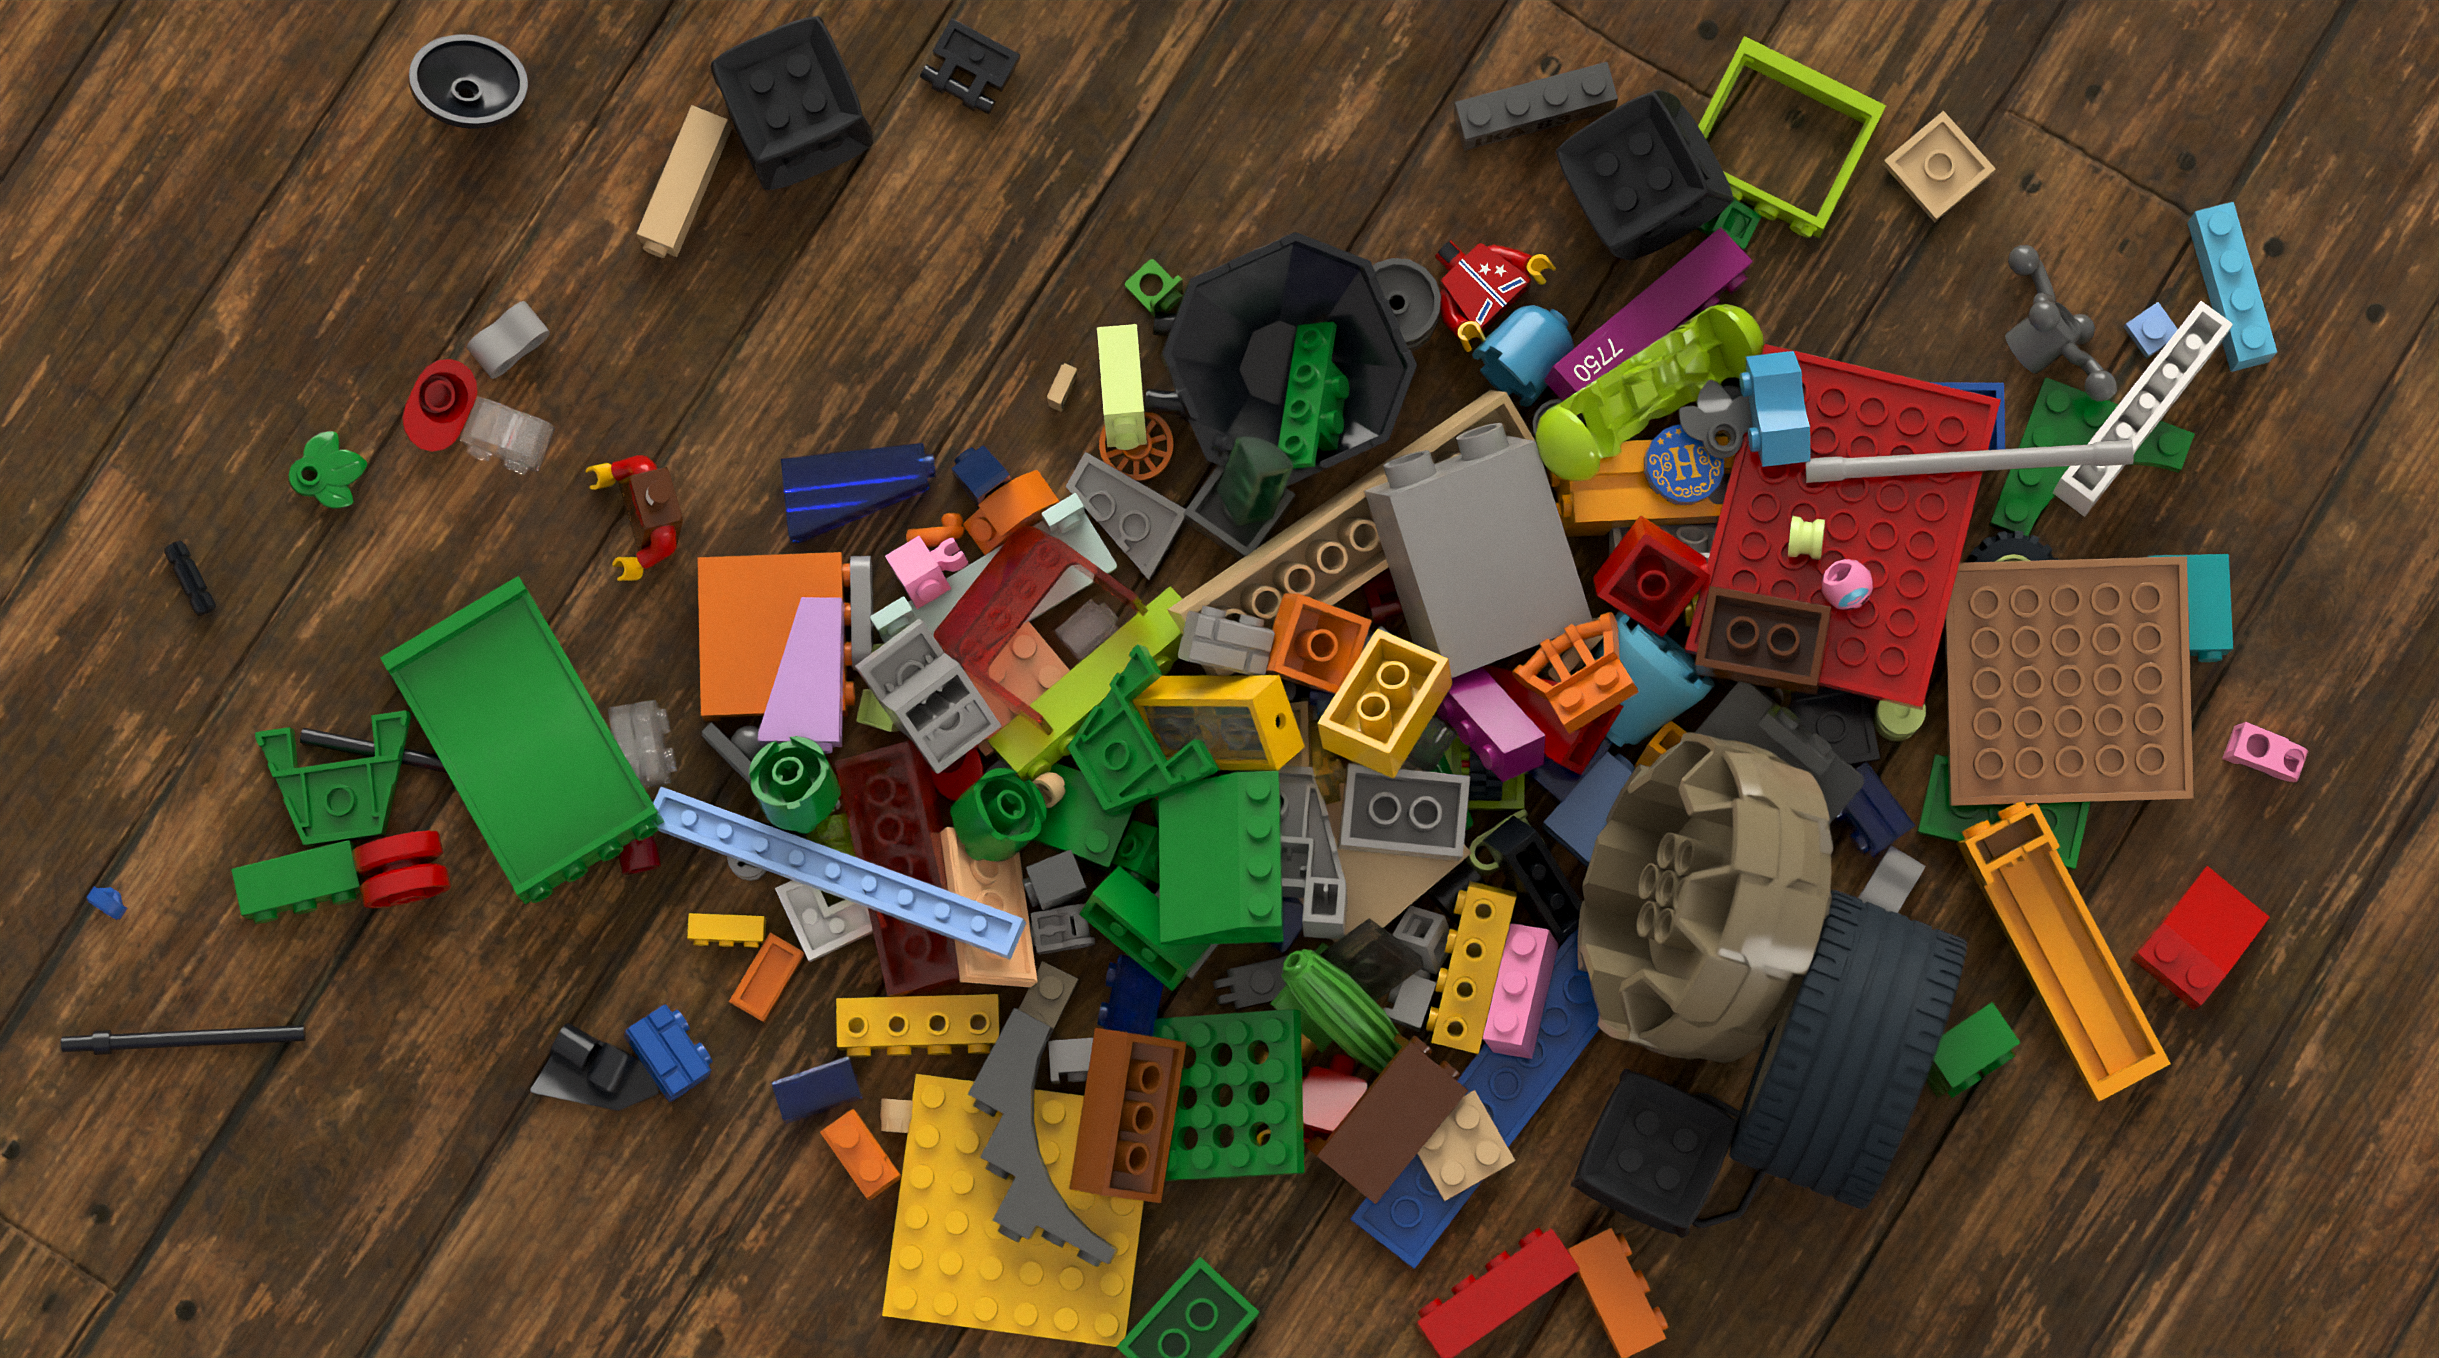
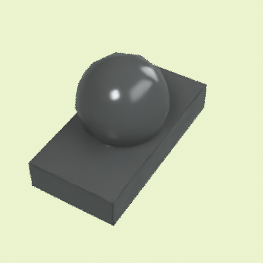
(738, 751)

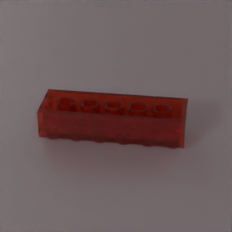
(898, 827)

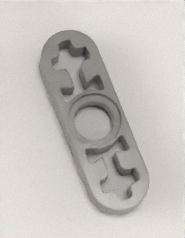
(861, 608)

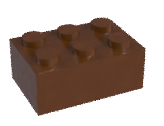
(1763, 640)

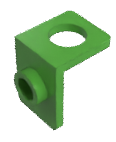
(1166, 298)

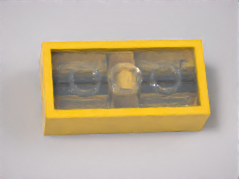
(1238, 718)

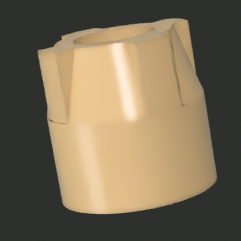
(895, 1115)

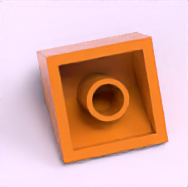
(1315, 643)

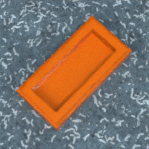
(767, 977)

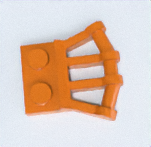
(1590, 690)

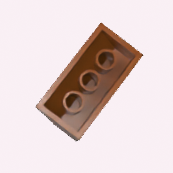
(1127, 1115)

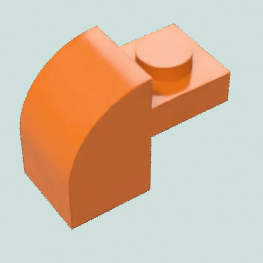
(1008, 509)

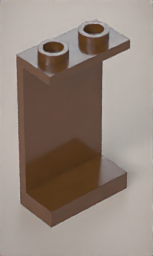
(1391, 1119)

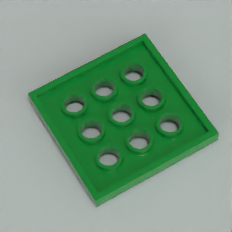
(1281, 1111)

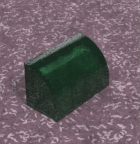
(1254, 480)

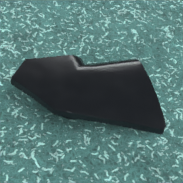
(593, 1072)

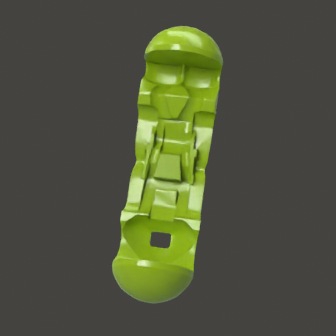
(1645, 389)

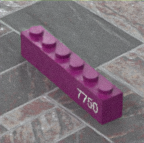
(1661, 308)

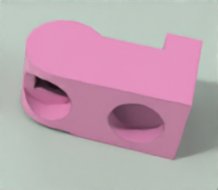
(2265, 752)

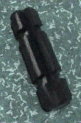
(189, 578)

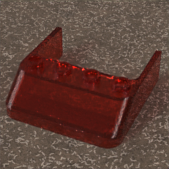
(1004, 600)

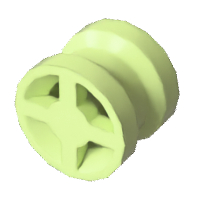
(1806, 538)

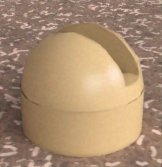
(1051, 788)

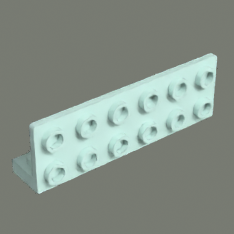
(1064, 521)

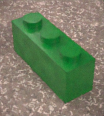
(297, 882)
(1131, 920)

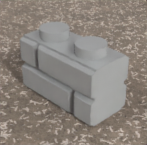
(1226, 643)

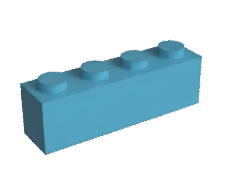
(2232, 285)

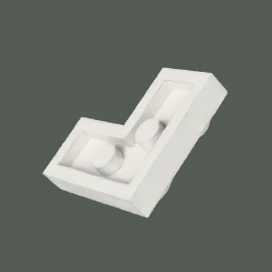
(822, 927)

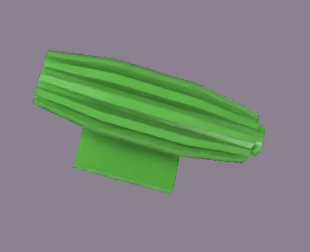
(1336, 1009)

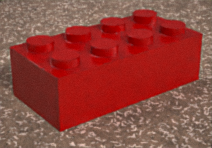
(1497, 1295)

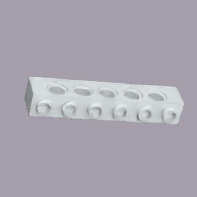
(2147, 402)

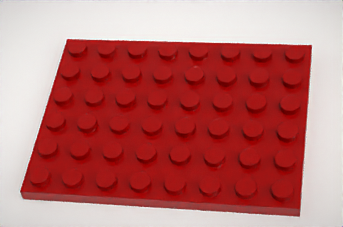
(1896, 526)

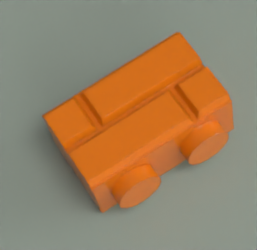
(861, 1154)

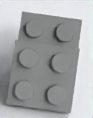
(928, 696)

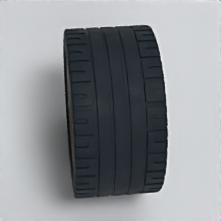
(1850, 1052)

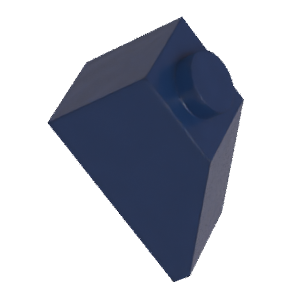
(979, 473)

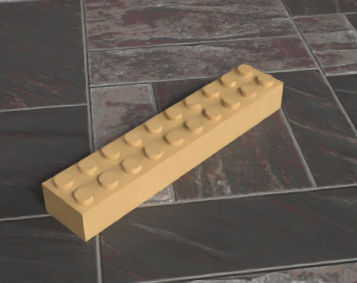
(1337, 542)

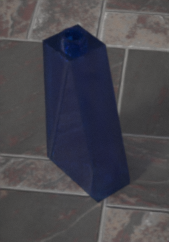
(848, 485)

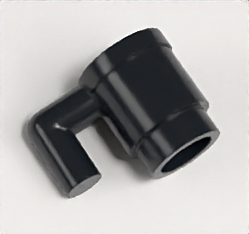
(1447, 890)

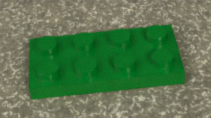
(1948, 821)

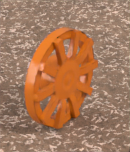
(1142, 451)

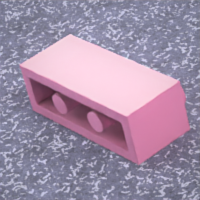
(1520, 991)

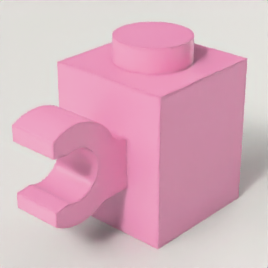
(922, 570)

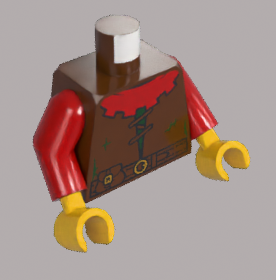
(650, 510)

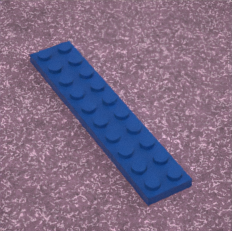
(1511, 1089)

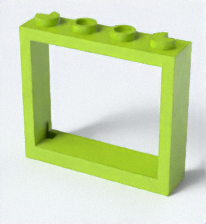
(1816, 87)

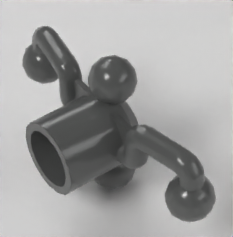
(2053, 330)

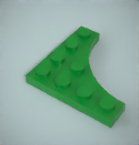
(2064, 419)

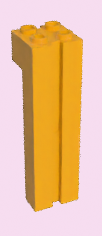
(1622, 494)
(2062, 950)

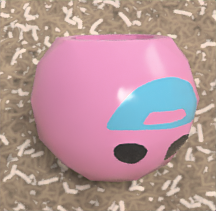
(1847, 584)

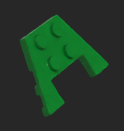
(1121, 753)
(343, 797)

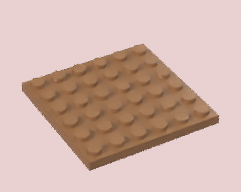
(2069, 681)

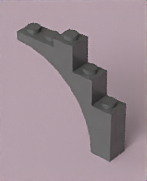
(1032, 1200)

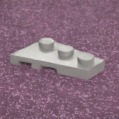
(1129, 512)

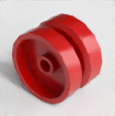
(401, 869)

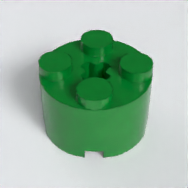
(794, 784)
(998, 815)

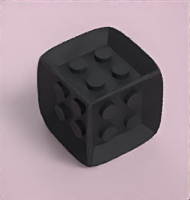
(792, 102)
(1644, 175)
(1655, 1153)

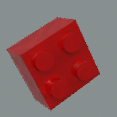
(1651, 576)

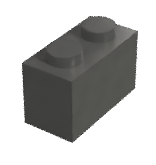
(1055, 882)

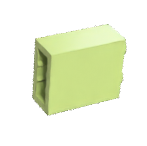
(1122, 386)

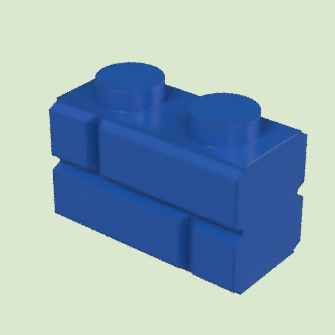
(668, 1052)

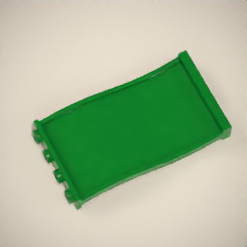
(522, 741)

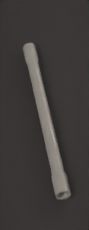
(2097, 454)

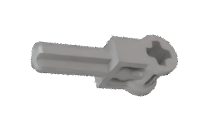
(1054, 930)

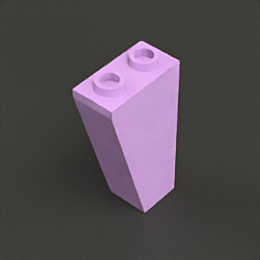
(810, 678)

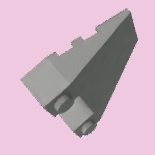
(1310, 855)

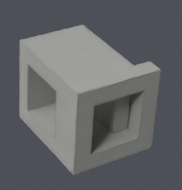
(1426, 935)
(1411, 1000)
(1070, 1058)

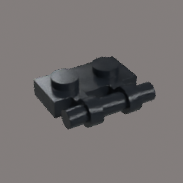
(975, 55)

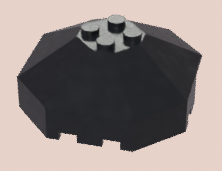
(1238, 337)

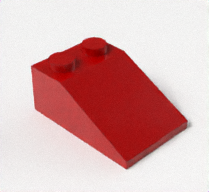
(2200, 938)

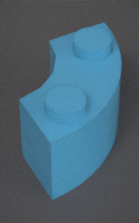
(1776, 408)

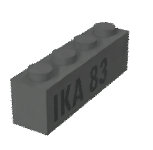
(1535, 106)

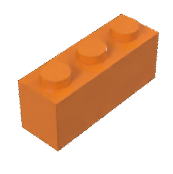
(1618, 1293)

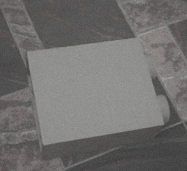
(1477, 549)

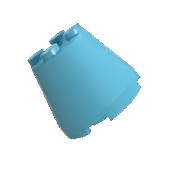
(1662, 676)

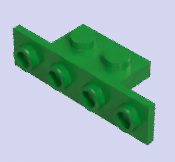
(1313, 396)

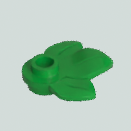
(333, 471)

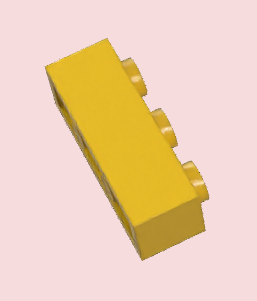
(726, 929)

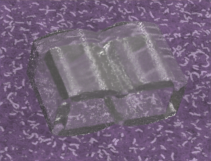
(506, 435)

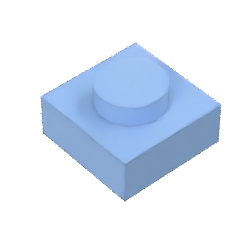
(2151, 330)

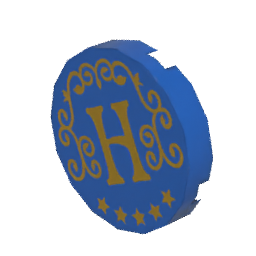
(1681, 467)

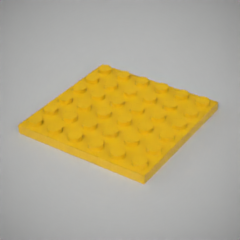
(948, 1250)

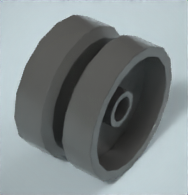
(1418, 291)

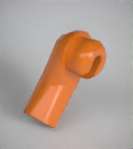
(935, 536)

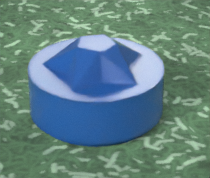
(108, 901)

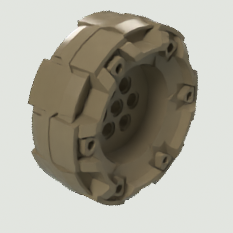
(1705, 899)

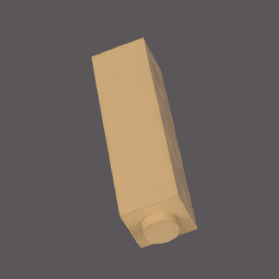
(683, 182)

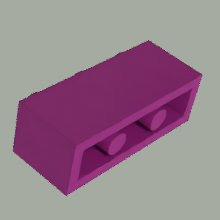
(1492, 725)

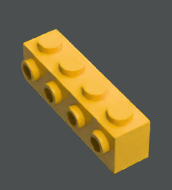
(1472, 968)
(918, 1023)

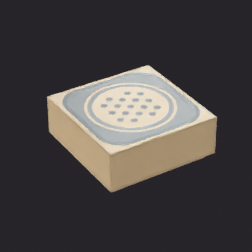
(1062, 387)

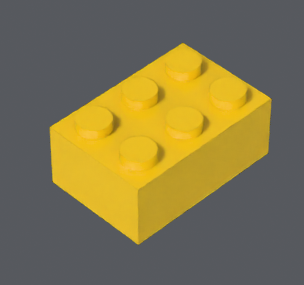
(1385, 703)

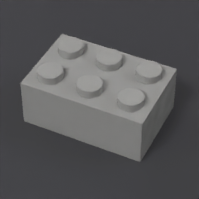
(1404, 815)

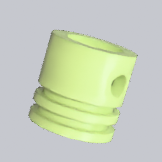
(1897, 721)

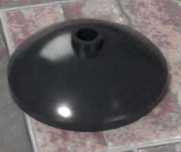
(468, 81)

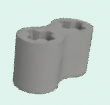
(508, 339)
(1892, 880)

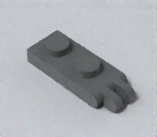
(1252, 984)

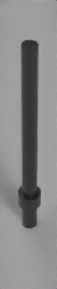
(104, 1042)

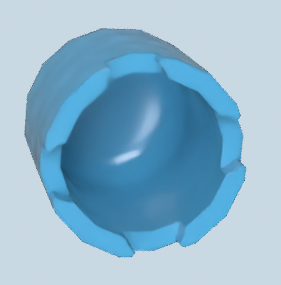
(1524, 351)

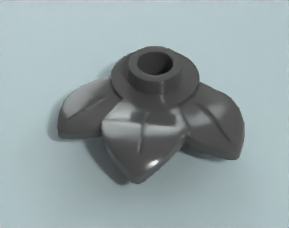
(1714, 415)

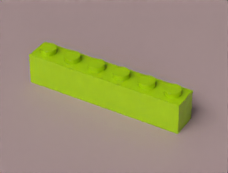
(1073, 697)

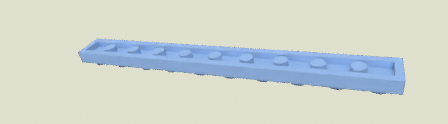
(839, 874)

